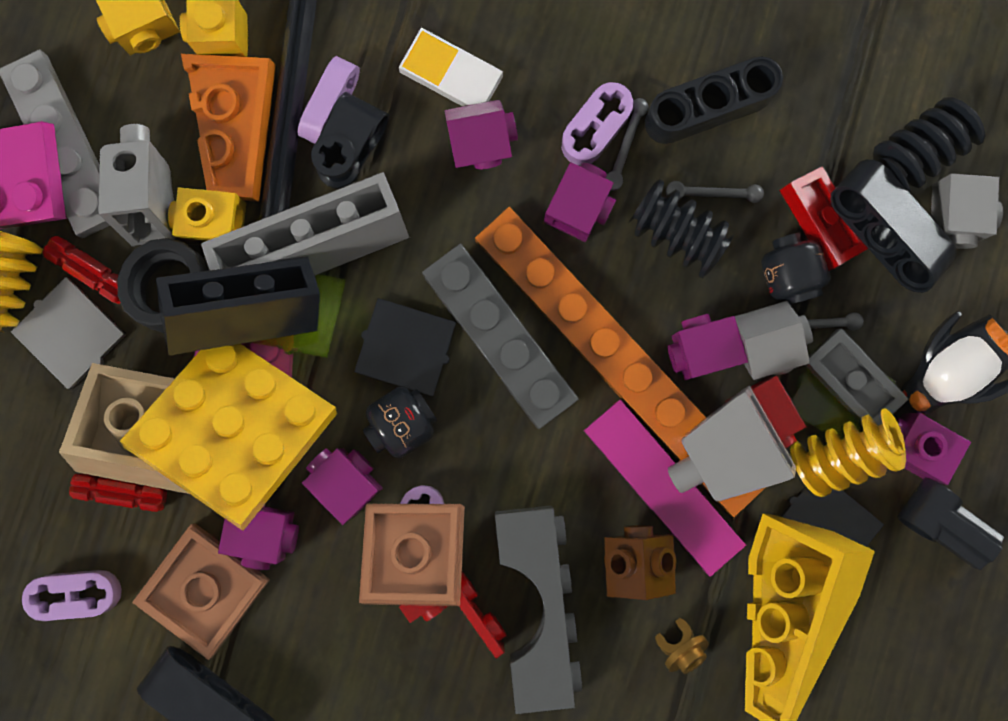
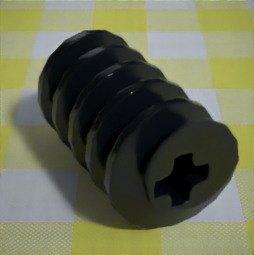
(930, 142)
(681, 228)

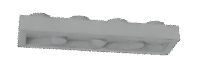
(40, 98)

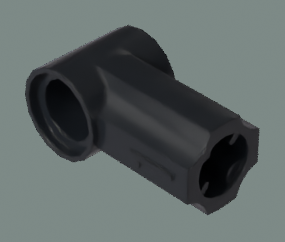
(939, 517)

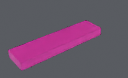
(645, 468)

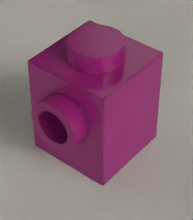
(481, 134)
(580, 201)
(706, 346)
(931, 448)
(341, 482)
(263, 540)

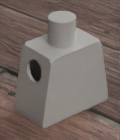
(135, 187)
(733, 451)

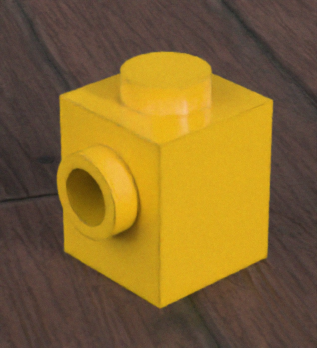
(136, 23)
(215, 27)
(205, 214)

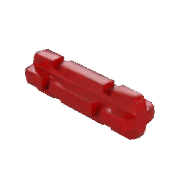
(82, 267)
(117, 492)

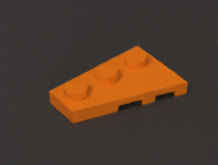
(233, 119)

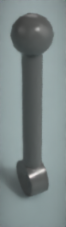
(640, 108)
(753, 193)
(852, 321)

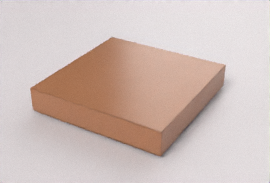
(412, 554)
(200, 592)

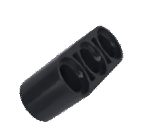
(728, 85)
(893, 226)
(190, 691)

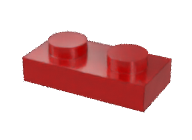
(811, 206)

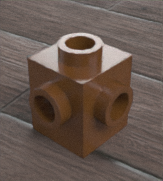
(640, 564)

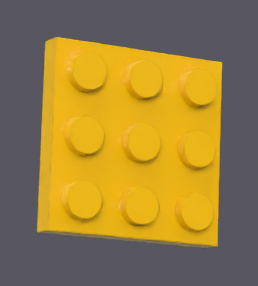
(229, 430)

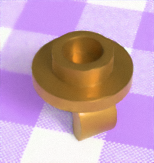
(687, 653)

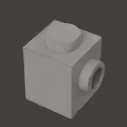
(967, 208)
(774, 340)

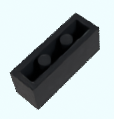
(238, 305)

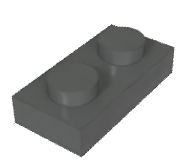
(854, 378)

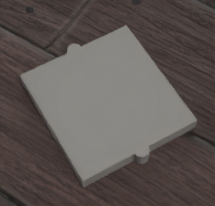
(68, 333)

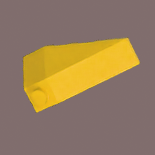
(801, 601)

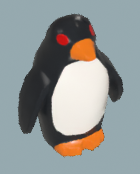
(959, 366)

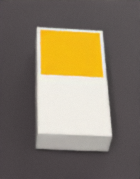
(449, 70)

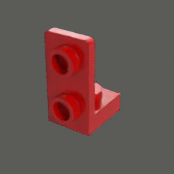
(486, 625)

